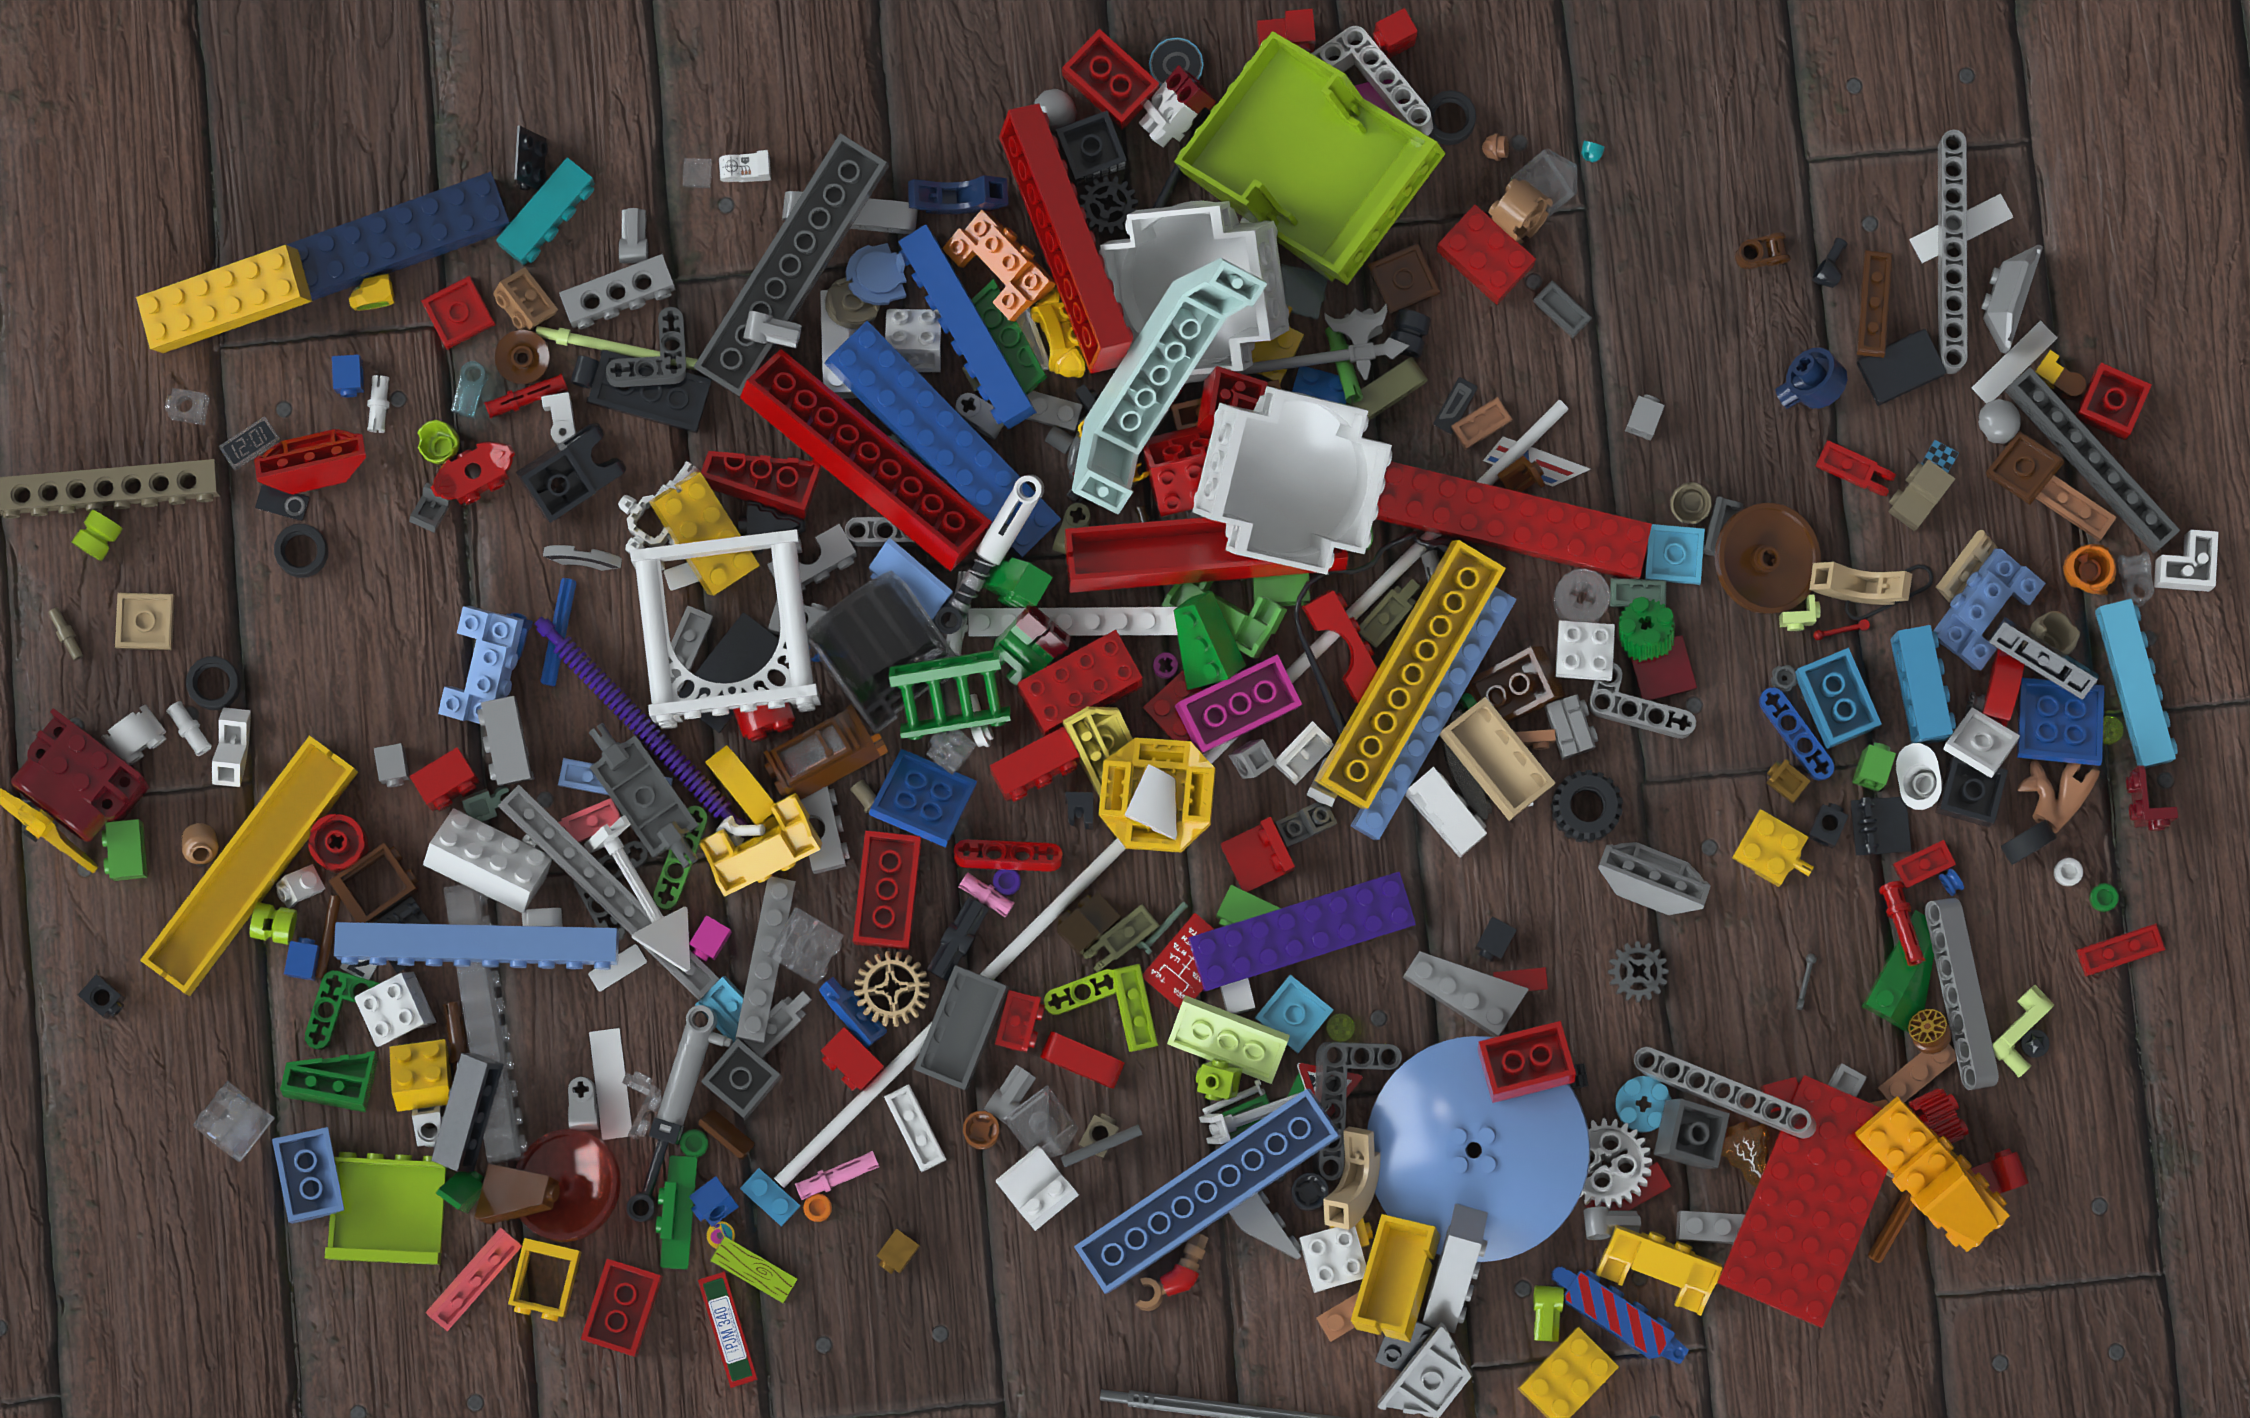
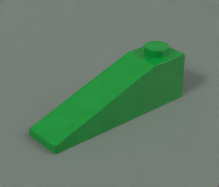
(1902, 988)

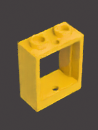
(550, 1250)

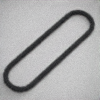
(1896, 602)

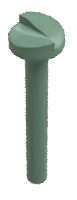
(1146, 946)

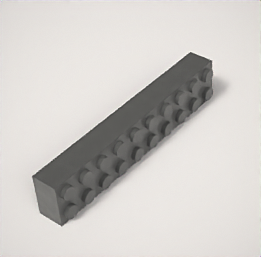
(794, 260)

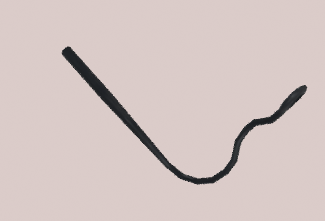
(1330, 701)

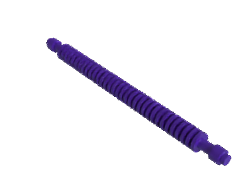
(567, 650)

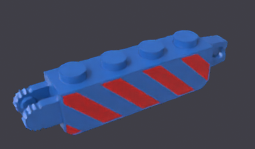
(1618, 1316)

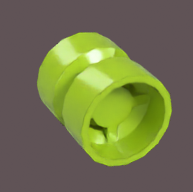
(97, 535)
(282, 927)

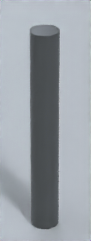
(1101, 1145)

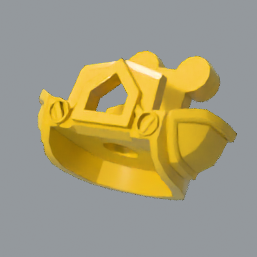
(1064, 348)

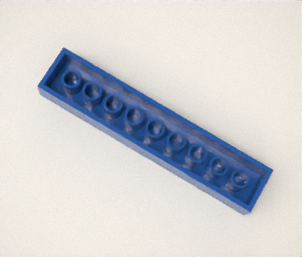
(934, 431)

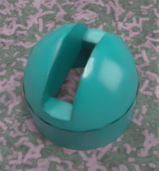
(1592, 151)

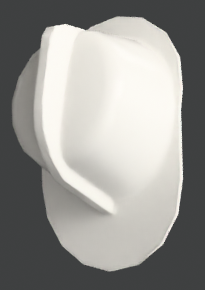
(1919, 776)

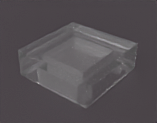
(697, 173)

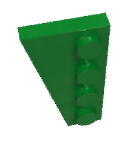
(1009, 339)

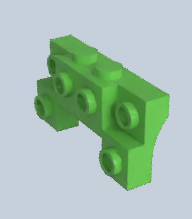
(1248, 629)

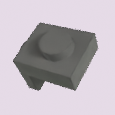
(429, 510)

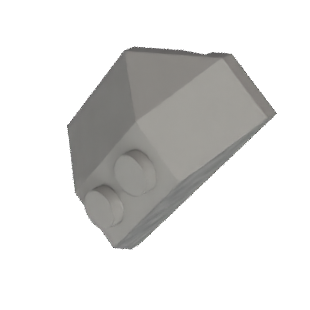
(2009, 295)
(1653, 878)

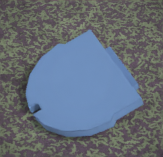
(876, 275)

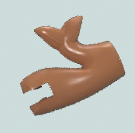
(2070, 794)

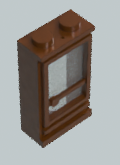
(821, 755)

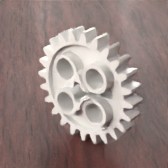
(1621, 1183)

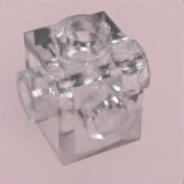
(950, 749)

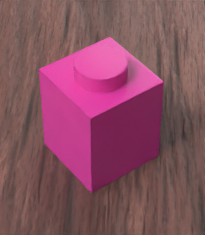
(709, 939)

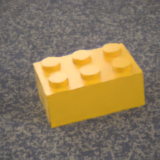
(1568, 1376)

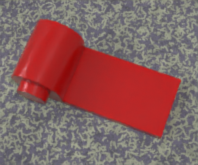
(2003, 1172)

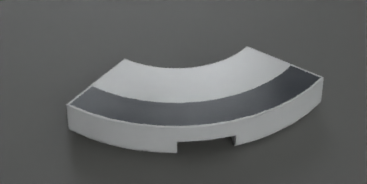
(569, 556)

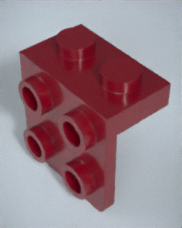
(2139, 811)

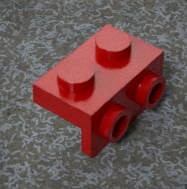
(1019, 1022)

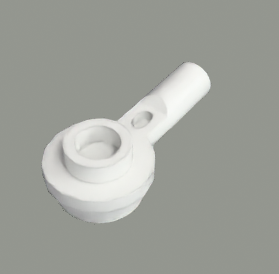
(981, 734)

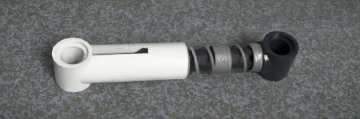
(991, 551)

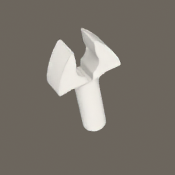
(736, 831)

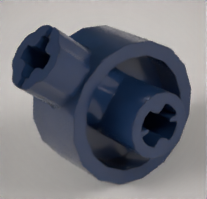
(1813, 379)

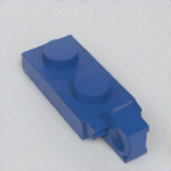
(846, 1007)

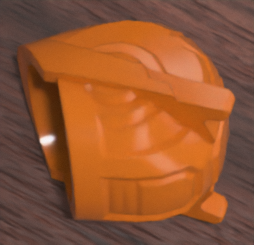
(2090, 568)

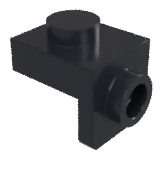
(1086, 398)

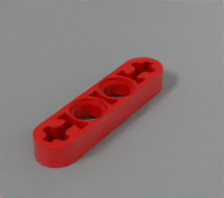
(1008, 850)

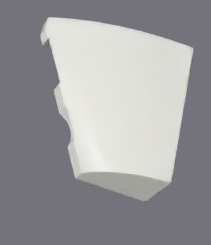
(1155, 802)

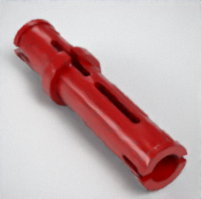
(496, 407)

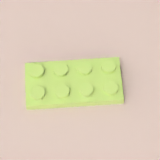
(1229, 1037)

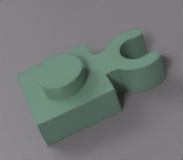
(482, 804)

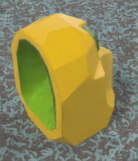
(373, 293)

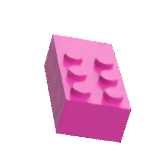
(1238, 704)

